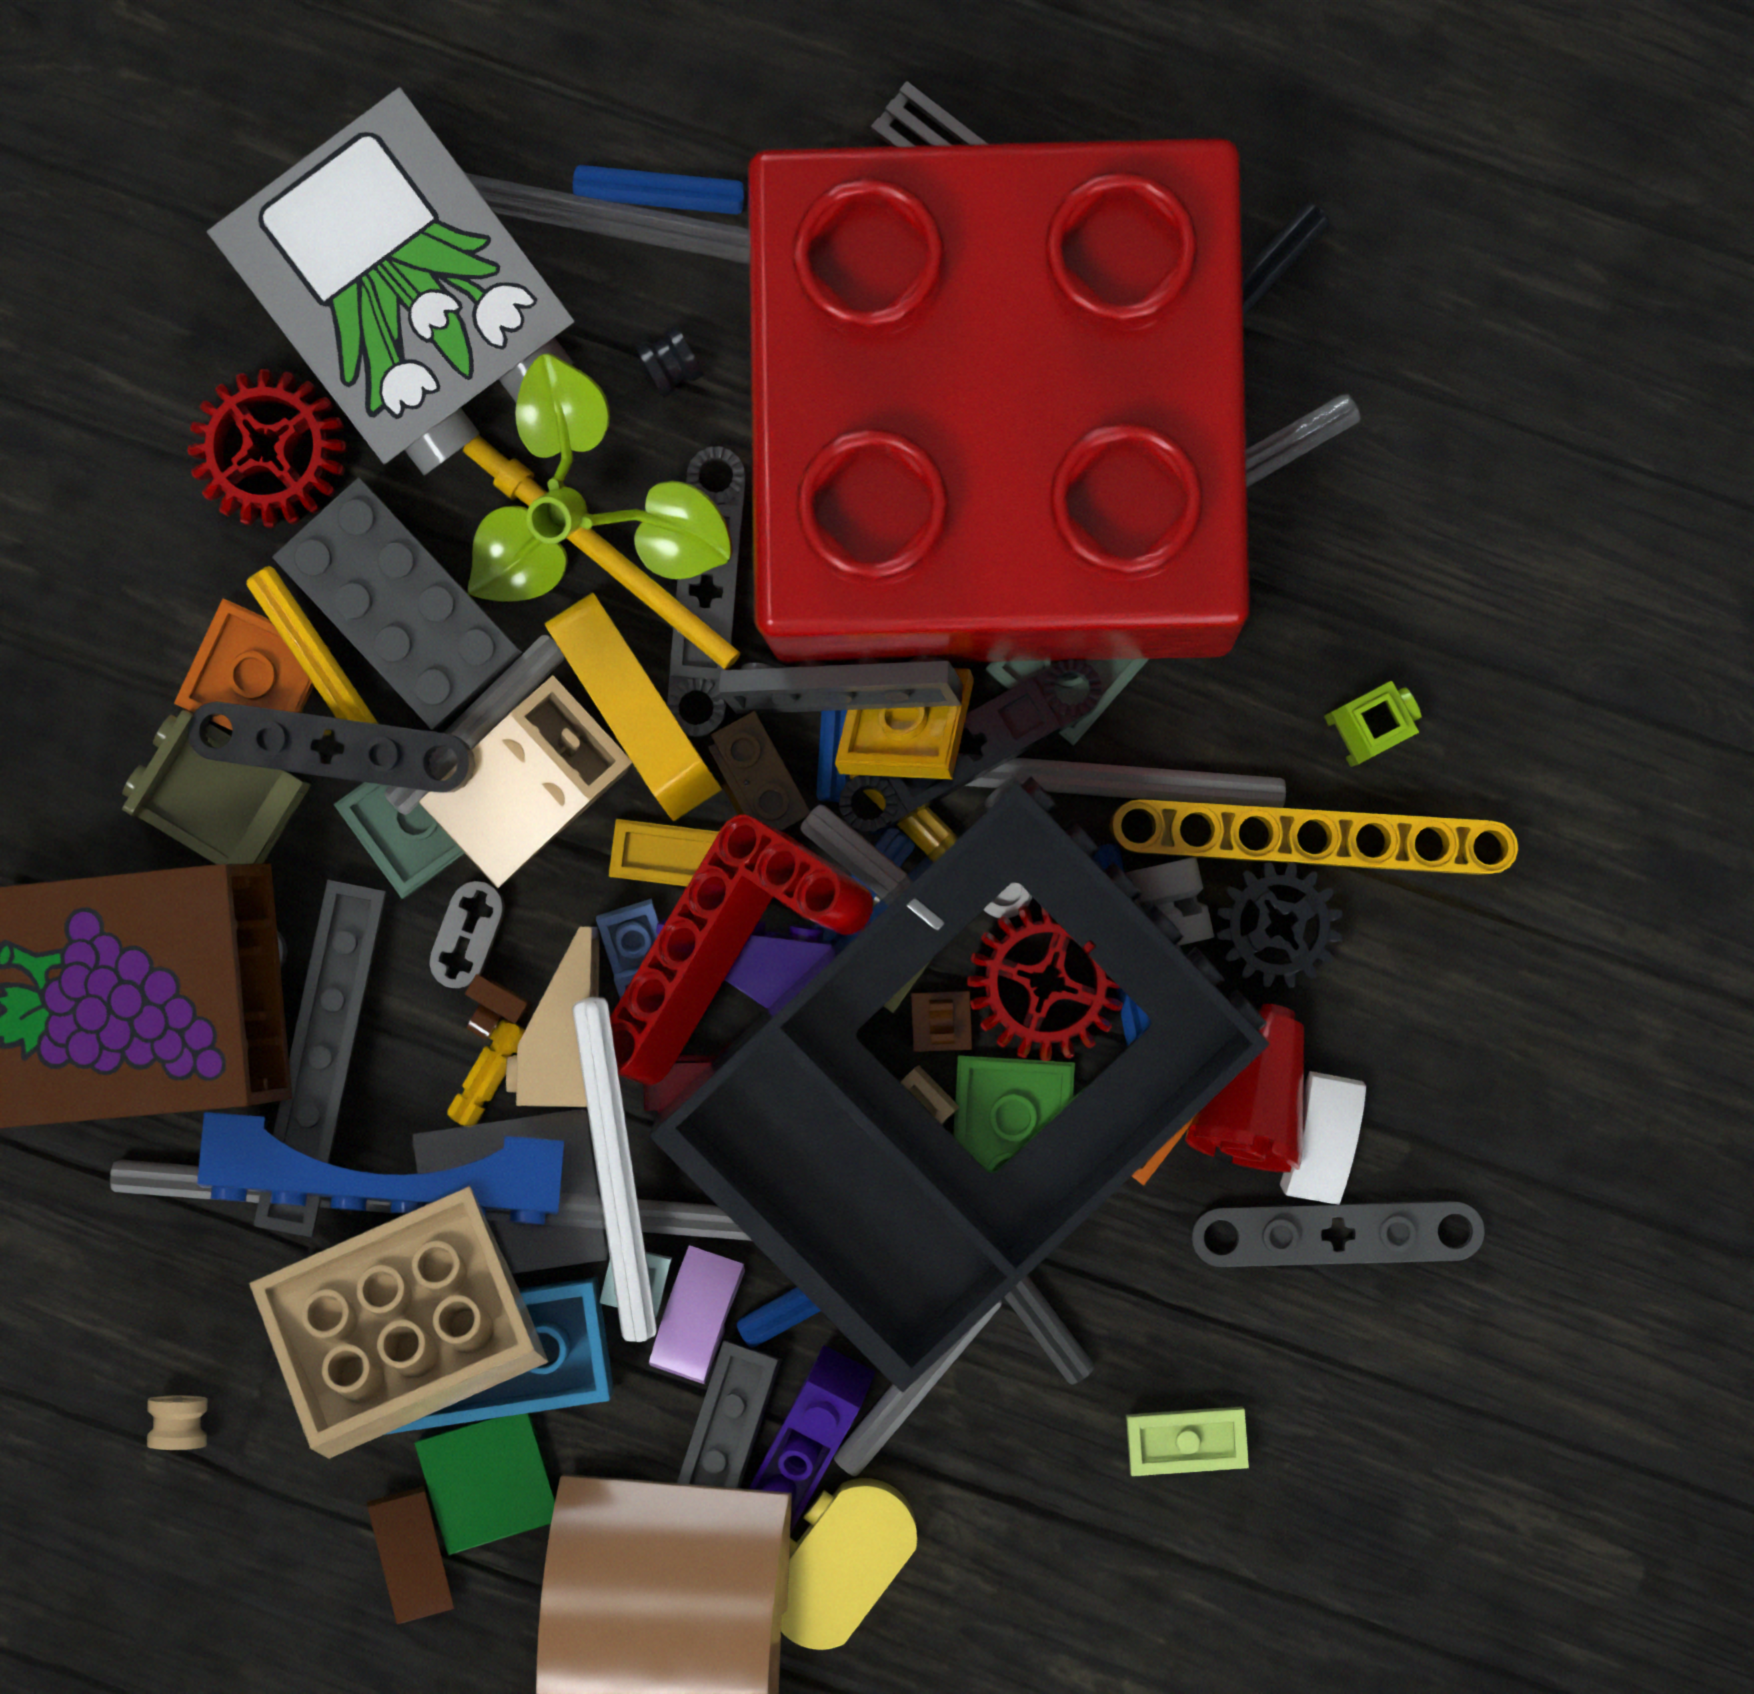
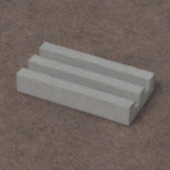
(896, 110)

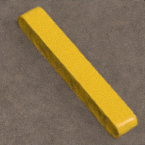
(1341, 833)

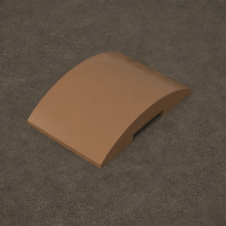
(663, 1588)

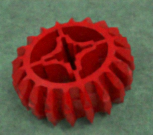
(236, 409)
(1029, 1031)

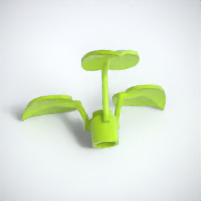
(519, 547)

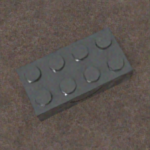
(398, 605)

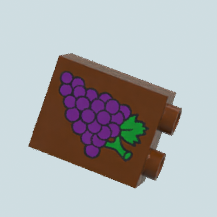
(140, 995)

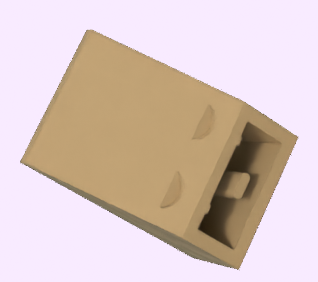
(528, 782)

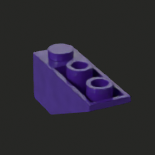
(774, 960)
(813, 1428)

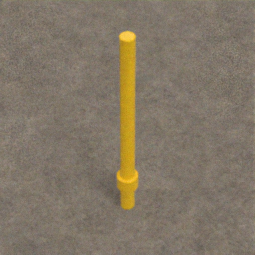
(517, 482)

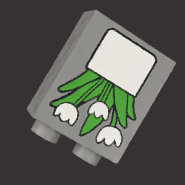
(394, 282)

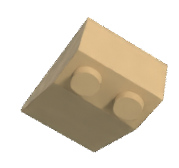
(548, 1054)

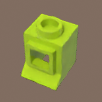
(1356, 732)

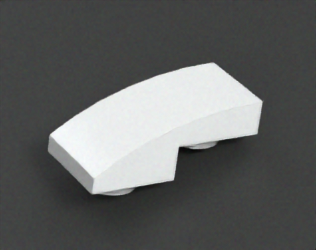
(1330, 1137)

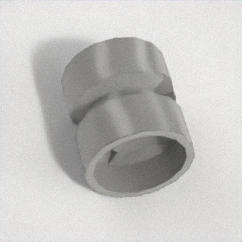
(1174, 892)

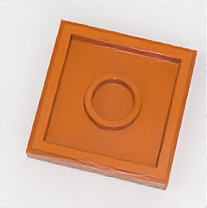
(244, 665)

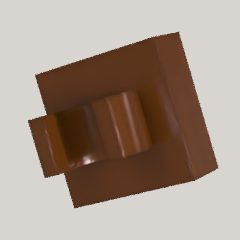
(495, 1003)
(941, 1021)

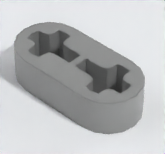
(454, 929)

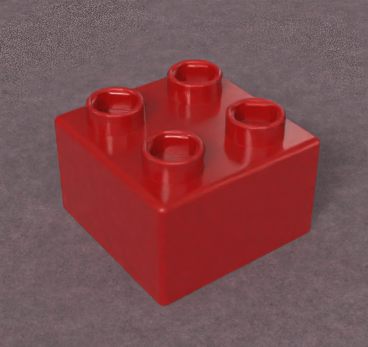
(998, 401)

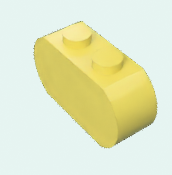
(845, 1560)

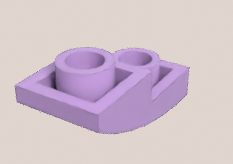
(696, 1314)

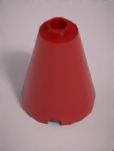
(1262, 1107)

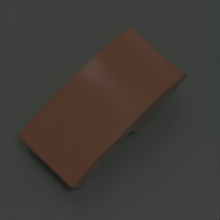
(410, 1555)

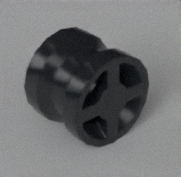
(669, 361)

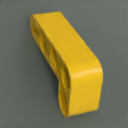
(632, 707)

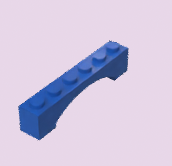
(244, 1157)

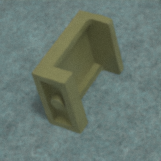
(211, 805)

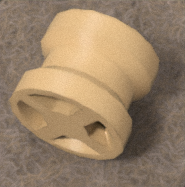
(177, 1422)

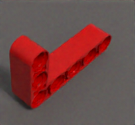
(709, 929)

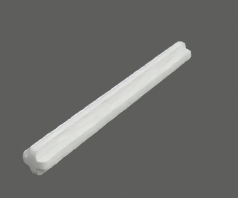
(614, 1168)

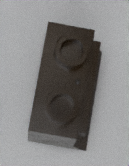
(755, 774)

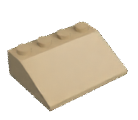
(397, 1324)

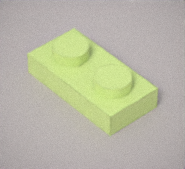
(1187, 1441)

